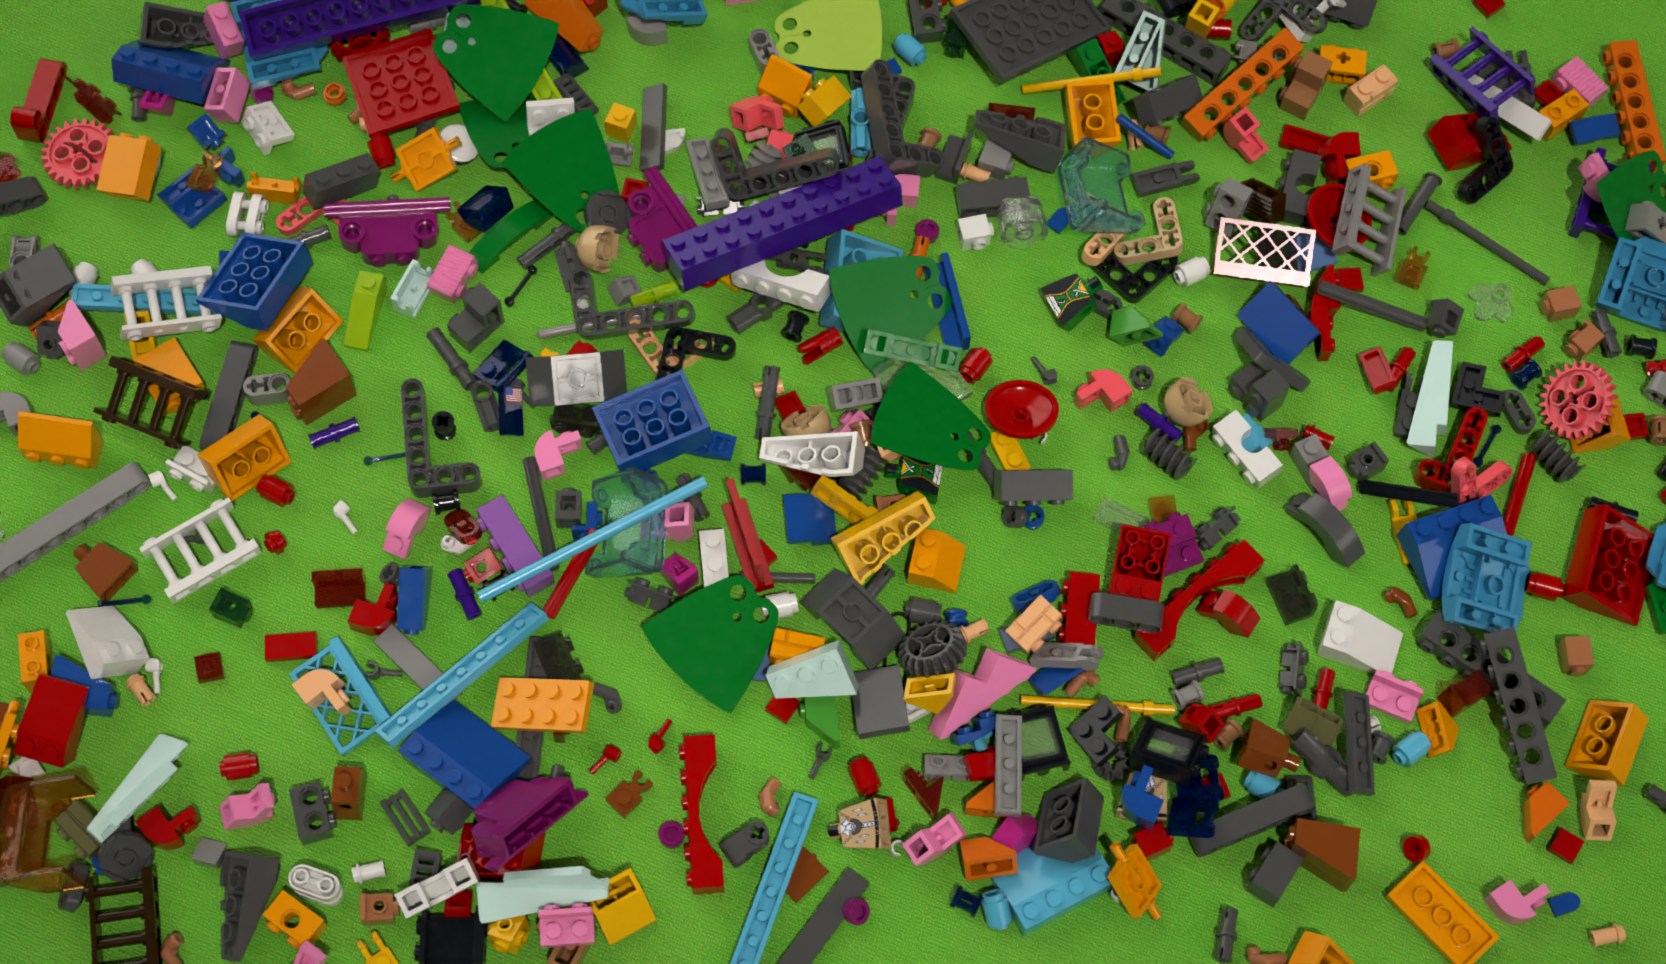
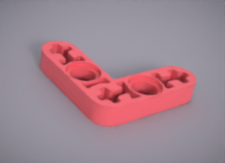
(288, 215)
(1471, 487)

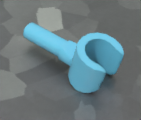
(980, 744)

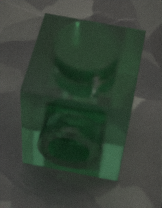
(800, 146)

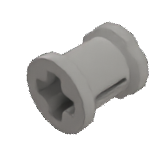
(1187, 695)

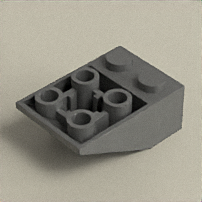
(34, 286)

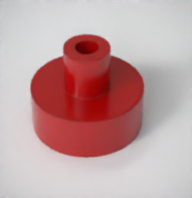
(1416, 848)

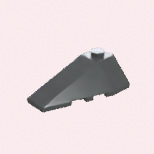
(172, 27)
(1034, 141)
(248, 886)

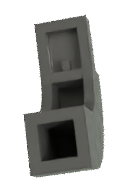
(1330, 525)

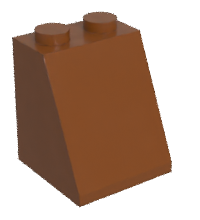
(319, 385)
(1327, 850)

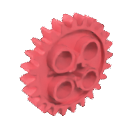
(67, 169)
(1578, 400)

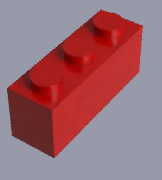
(1076, 609)

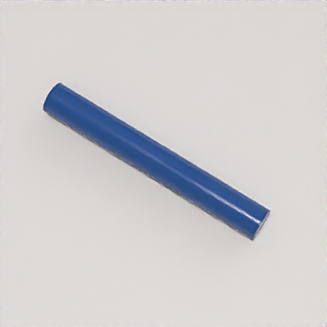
(1145, 136)

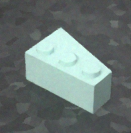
(1144, 48)
(814, 674)

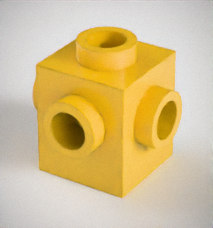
(509, 934)

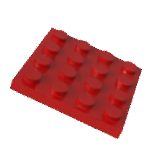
(400, 83)

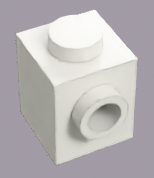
(974, 232)

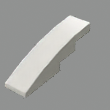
(1517, 113)

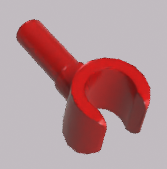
(656, 744)
(611, 753)

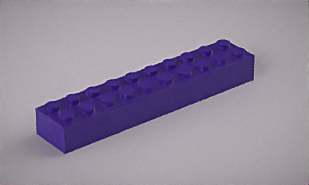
(306, 24)
(782, 223)

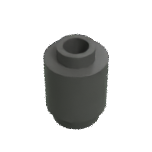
(923, 611)

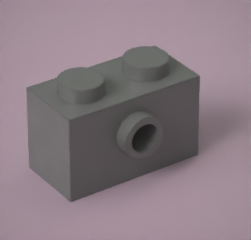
(1274, 874)

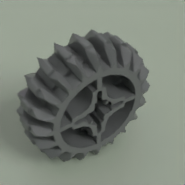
(932, 649)

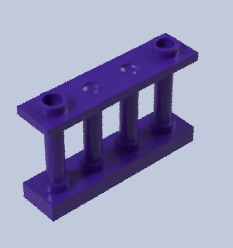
(1474, 95)
(1586, 203)

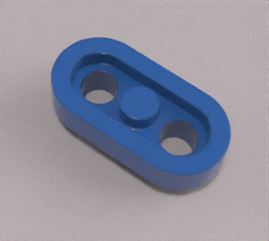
(1048, 589)

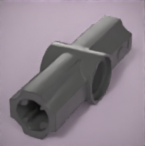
(750, 314)
(1323, 760)

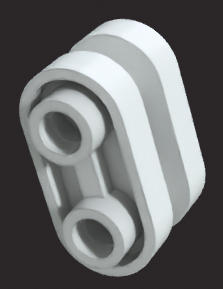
(256, 209)
(316, 885)

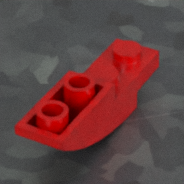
(1321, 314)

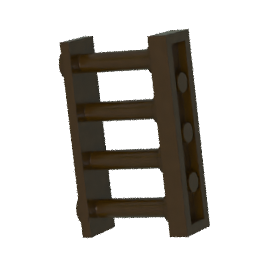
(167, 385)
(148, 911)

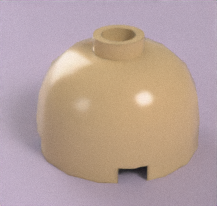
(598, 249)
(1186, 403)
(813, 421)

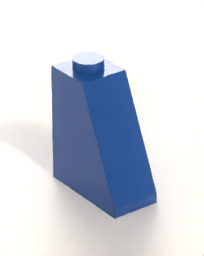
(413, 598)
(101, 697)

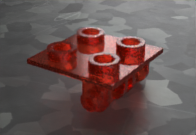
(90, 98)

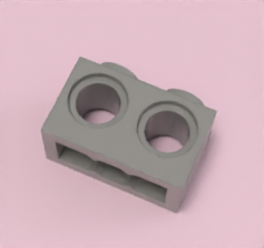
(1226, 206)

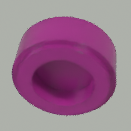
(927, 228)
(671, 835)
(856, 911)

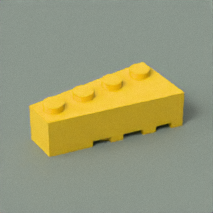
(880, 536)

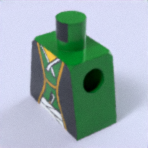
(1072, 299)
(916, 476)

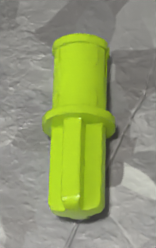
(654, 294)

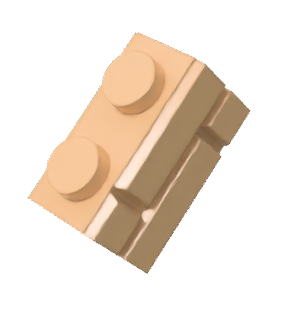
(1370, 90)
(1034, 625)

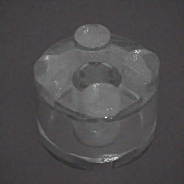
(1021, 221)

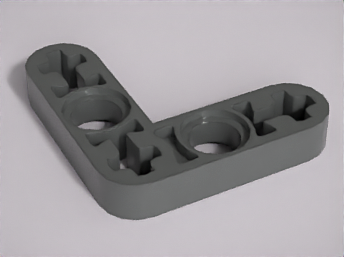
(1278, 8)
(1265, 359)

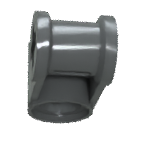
(742, 846)

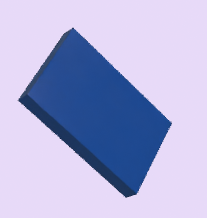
(1279, 323)

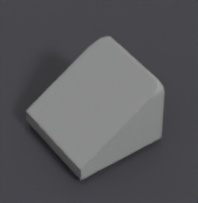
(622, 288)
(209, 853)

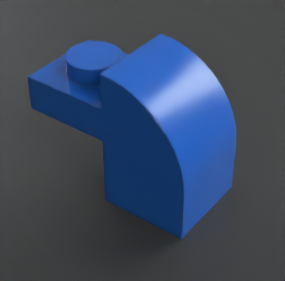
(1137, 804)

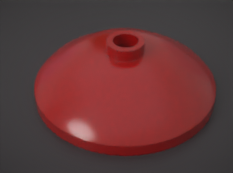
(1324, 212)
(1021, 409)

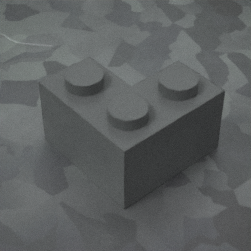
(478, 319)
(1259, 391)

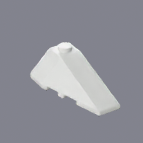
(816, 453)

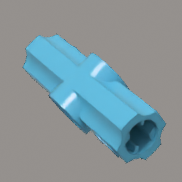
(860, 132)

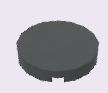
(609, 210)
(124, 856)

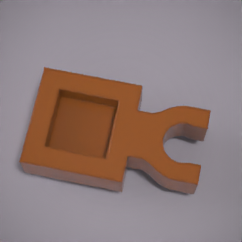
(627, 797)

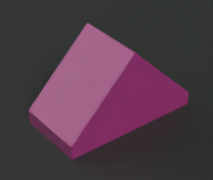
(157, 103)
(679, 573)
(1017, 832)

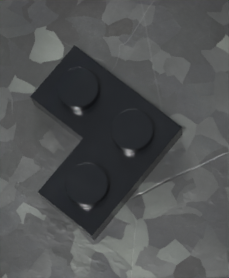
(1471, 394)
(1091, 730)

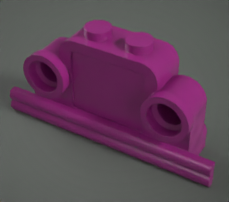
(656, 217)
(388, 228)
(520, 815)

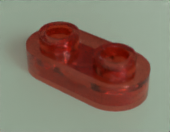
(463, 527)

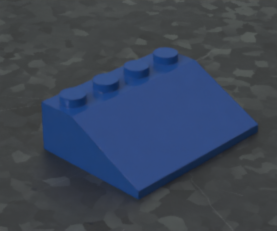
(167, 70)
(256, 279)
(653, 423)
(1431, 537)
(463, 754)

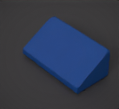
(1051, 678)

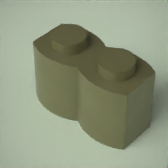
(1319, 721)

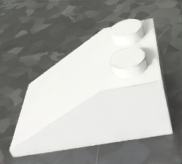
(1359, 639)
(107, 642)

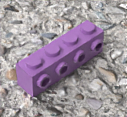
(512, 542)

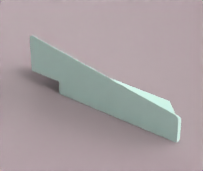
(1433, 400)
(139, 786)
(534, 889)

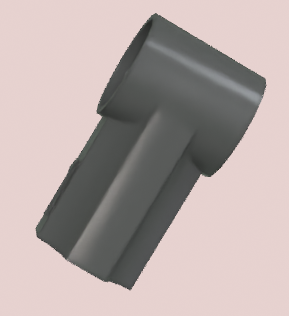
(486, 407)

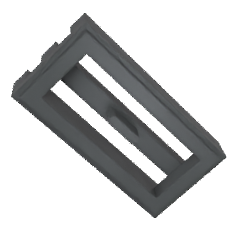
(393, 800)

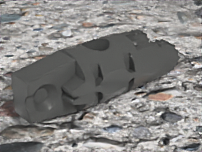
(786, 259)

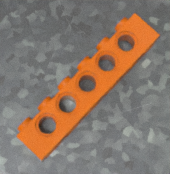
(1283, 44)
(1636, 95)

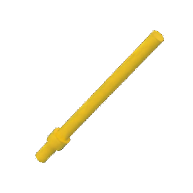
(1137, 74)
(1147, 708)

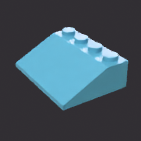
(845, 249)
(1051, 887)

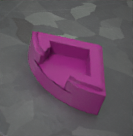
(262, 95)

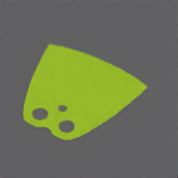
(841, 37)

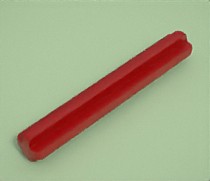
(1518, 492)
(568, 581)

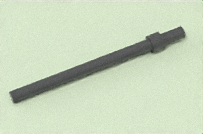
(1448, 216)

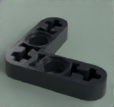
(1495, 160)
(1131, 280)
(687, 346)

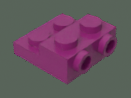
(1183, 547)

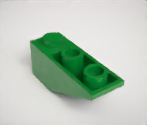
(1091, 61)

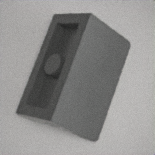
(955, 155)

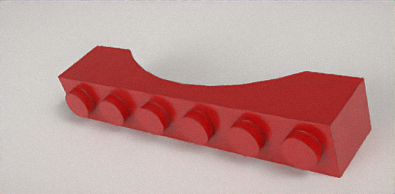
(1233, 569)
(706, 866)

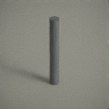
(791, 577)

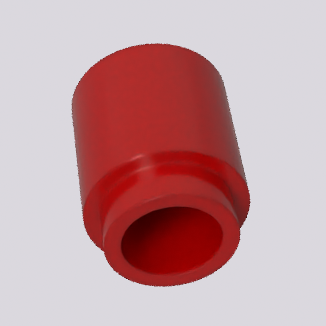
(382, 151)
(975, 365)
(275, 490)
(1544, 586)
(239, 766)
(865, 777)

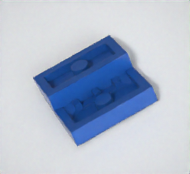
(189, 204)
(808, 520)

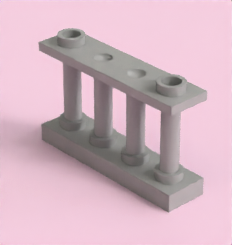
(1350, 219)

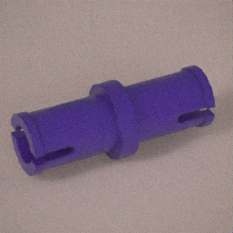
(1156, 420)
(334, 432)
(464, 594)

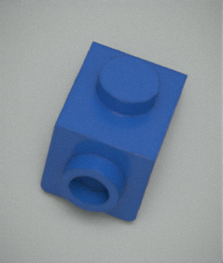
(206, 132)
(227, 172)
(1171, 333)
(594, 519)

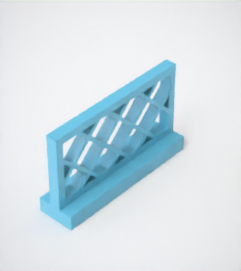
(362, 686)

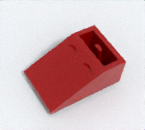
(1458, 142)
(1139, 563)
(525, 860)

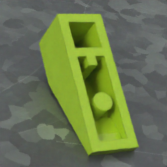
(364, 310)

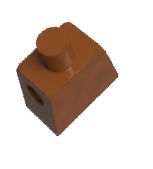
(104, 569)
(1266, 751)
(348, 789)

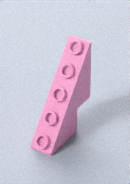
(974, 693)

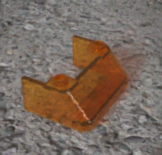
(25, 829)

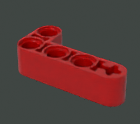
(35, 116)
(1442, 472)

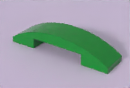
(508, 232)
(912, 350)

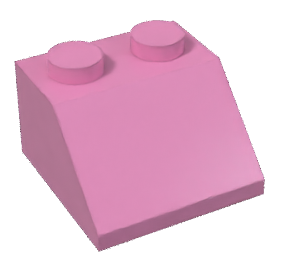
(78, 338)

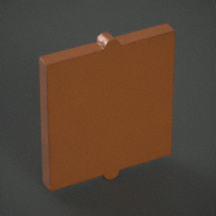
(805, 875)

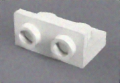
(544, 112)
(266, 126)
(189, 468)

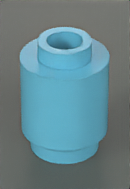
(910, 49)
(1411, 749)
(1262, 785)
(996, 909)

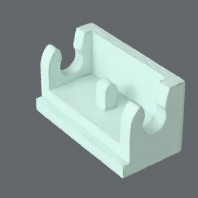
(411, 290)

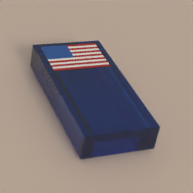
(510, 411)

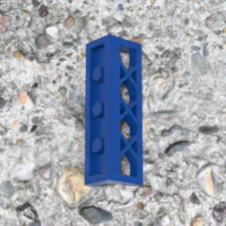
(953, 326)

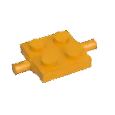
(426, 159)
(8, 733)
(1134, 881)

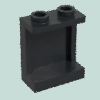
(451, 939)

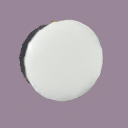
(467, 151)

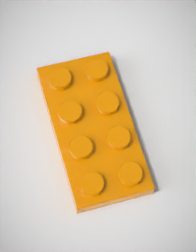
(542, 705)
(1442, 916)

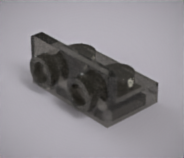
(574, 418)
(1292, 595)
(557, 659)

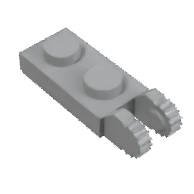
(1067, 656)

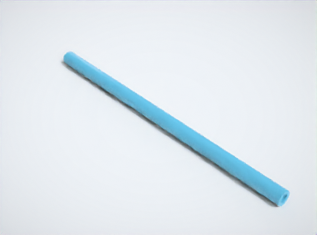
(592, 539)

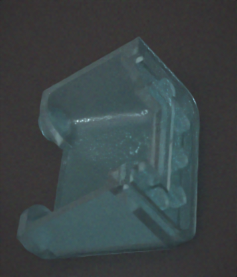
(1093, 189)
(640, 547)

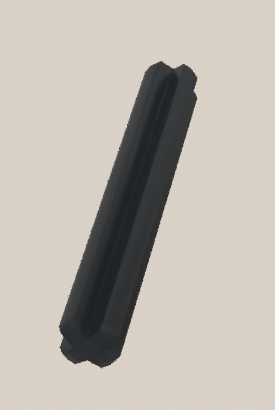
(1408, 493)

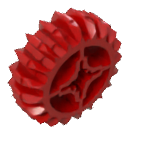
(358, 43)

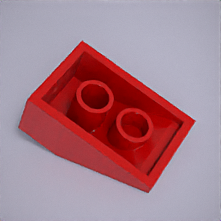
(52, 721)

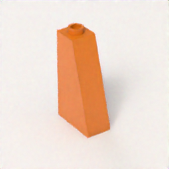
(574, 20)

